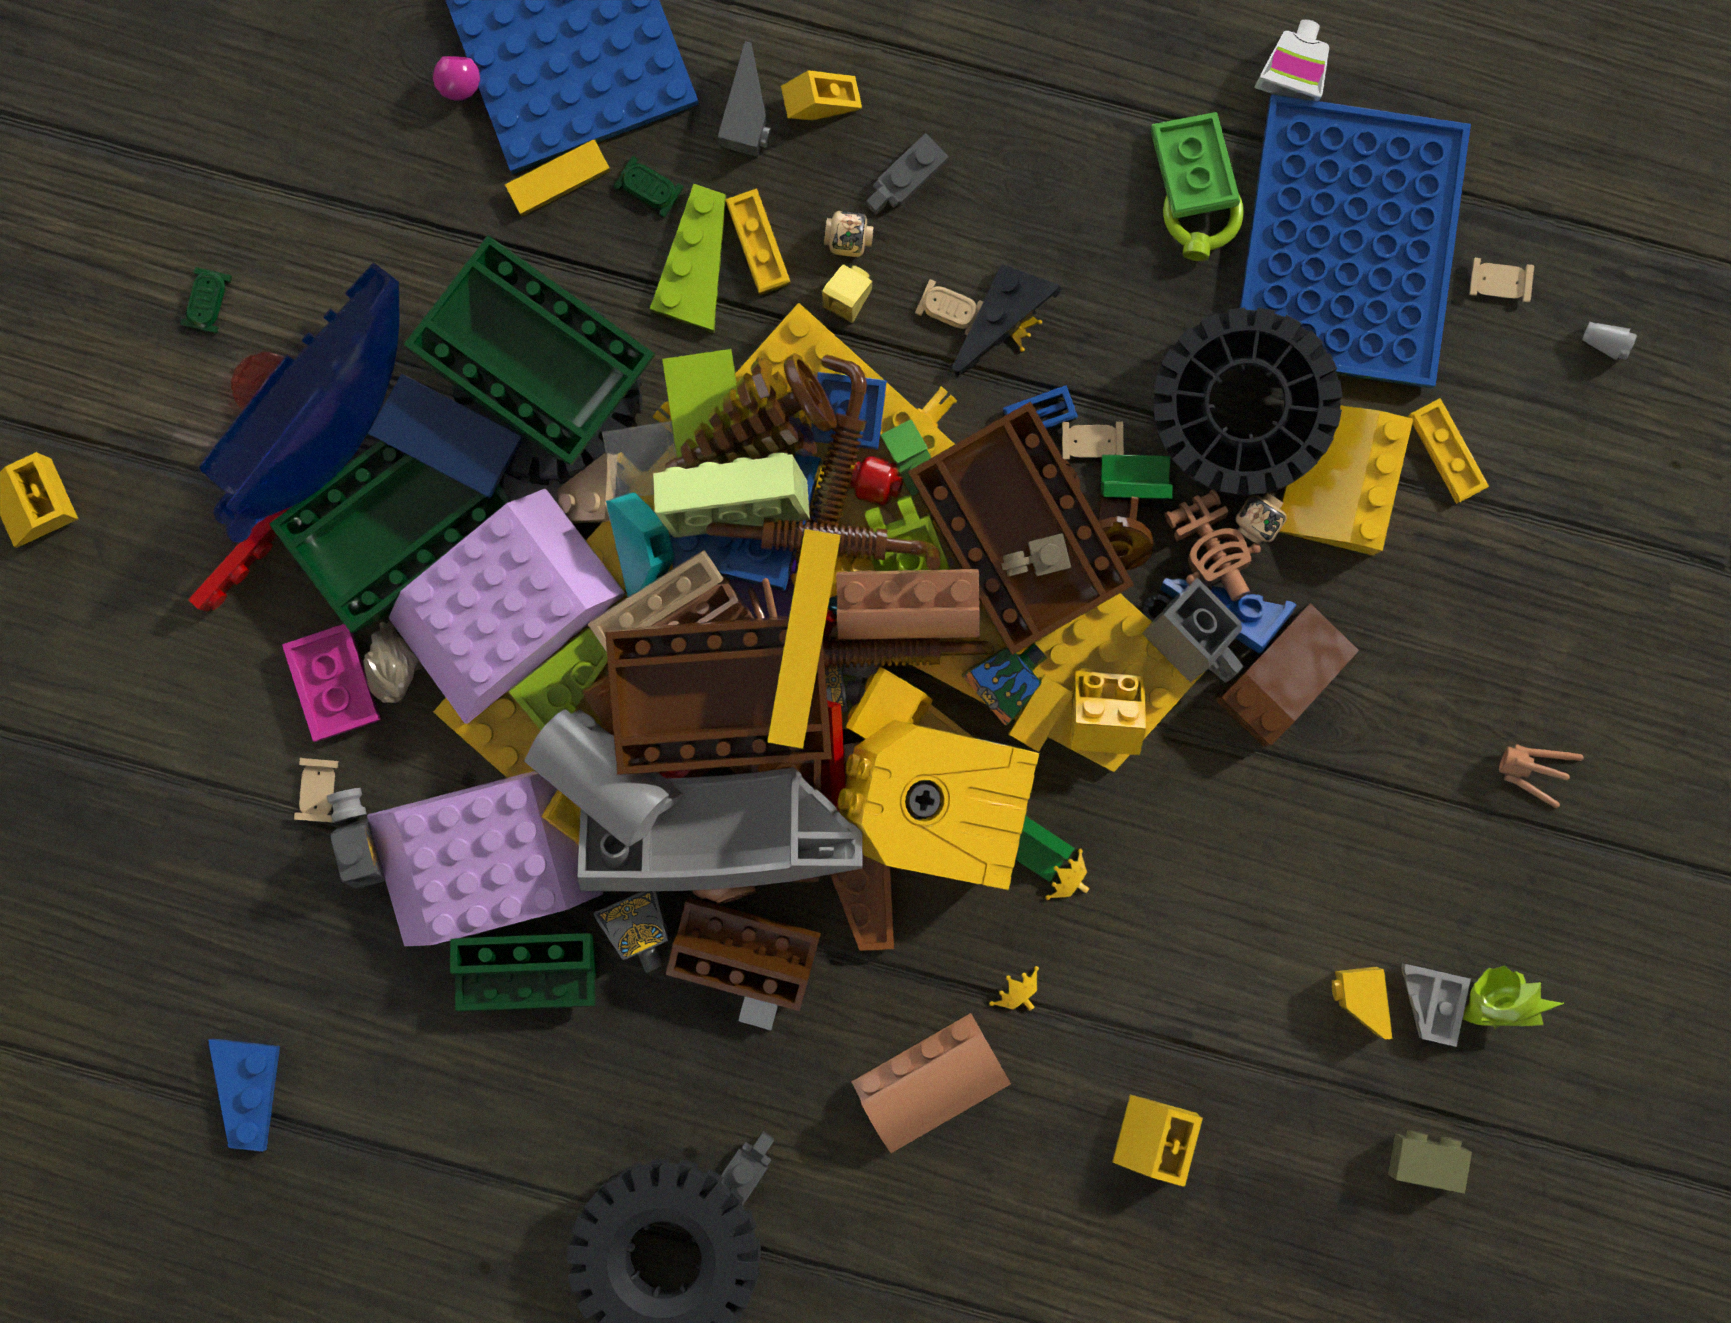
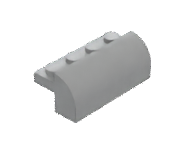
(581, 764)

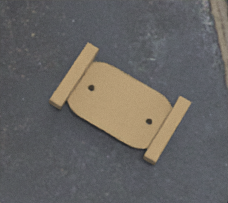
(1501, 280)
(948, 307)
(1091, 440)
(315, 790)

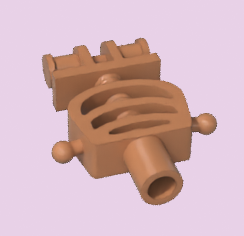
(1228, 573)

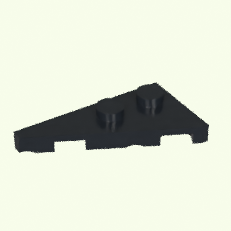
(1007, 305)

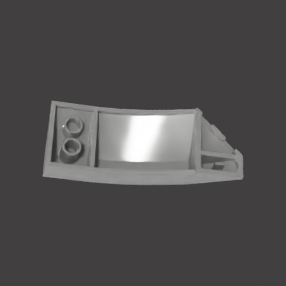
(725, 836)

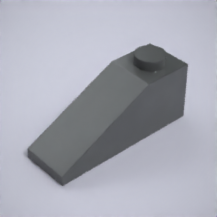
(744, 118)

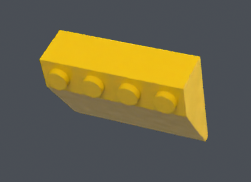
(1353, 485)

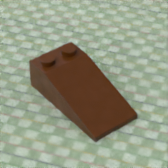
(1287, 676)

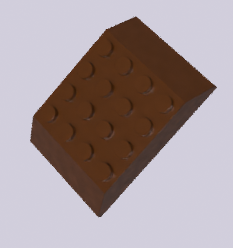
(1011, 490)
(704, 696)

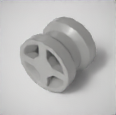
(346, 805)

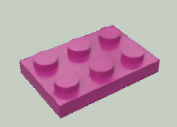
(331, 682)

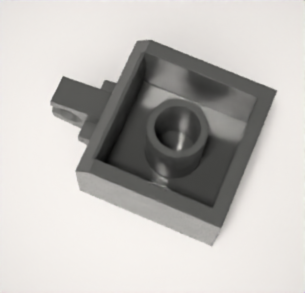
(1196, 633)

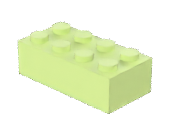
(731, 494)

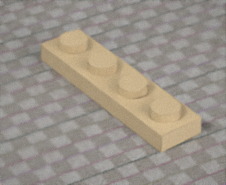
(659, 597)

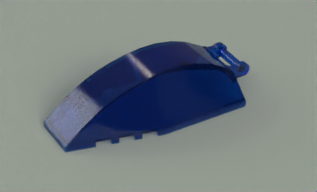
(309, 410)

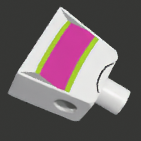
(1296, 64)

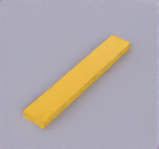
(804, 638)

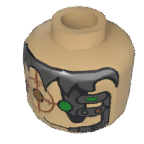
(848, 234)
(1261, 518)

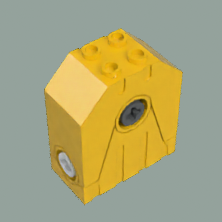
(939, 802)

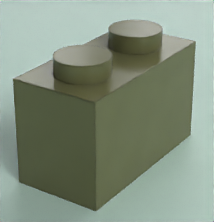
(1430, 1162)

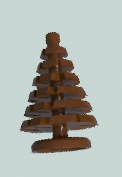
(762, 417)

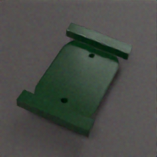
(648, 186)
(205, 300)

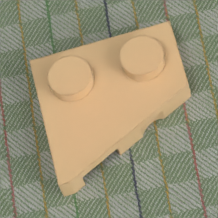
(586, 494)

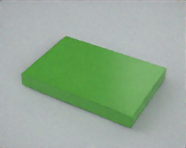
(1195, 165)

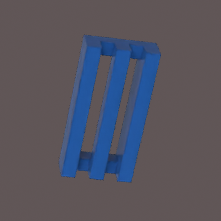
(1067, 403)

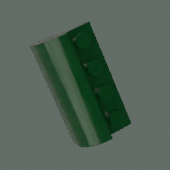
(523, 972)

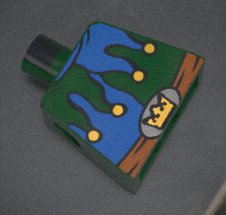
(1006, 680)

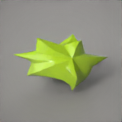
(1506, 1000)

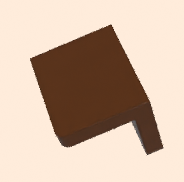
(1118, 508)

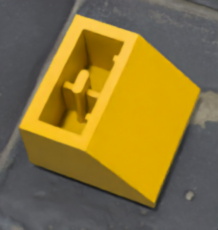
(33, 499)
(886, 700)
(1108, 713)
(1157, 1140)

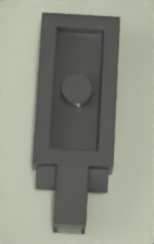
(907, 174)
(748, 1166)

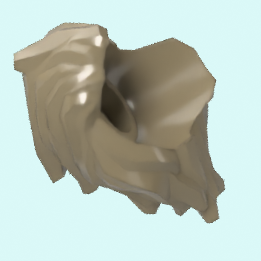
(389, 664)

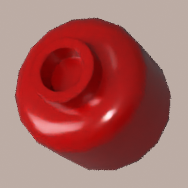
(876, 480)

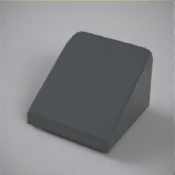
(758, 1013)

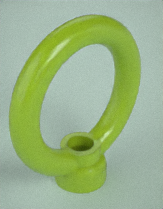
(1196, 244)

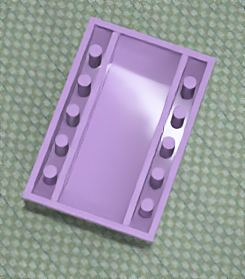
(503, 602)
(476, 860)

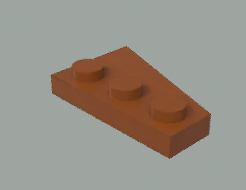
(867, 904)

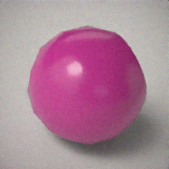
(456, 77)

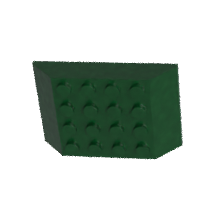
(528, 351)
(379, 530)

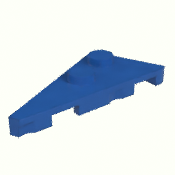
(1258, 618)

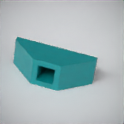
(640, 541)

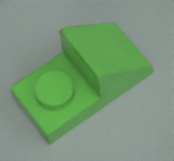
(906, 450)

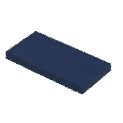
(445, 435)

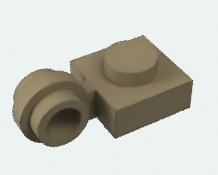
(1046, 555)

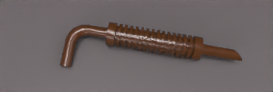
(843, 447)
(851, 541)
(897, 651)

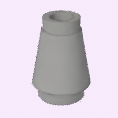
(1610, 339)

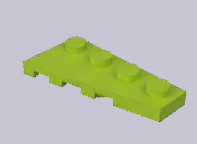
(692, 269)

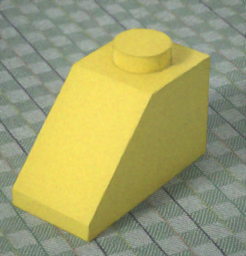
(847, 292)

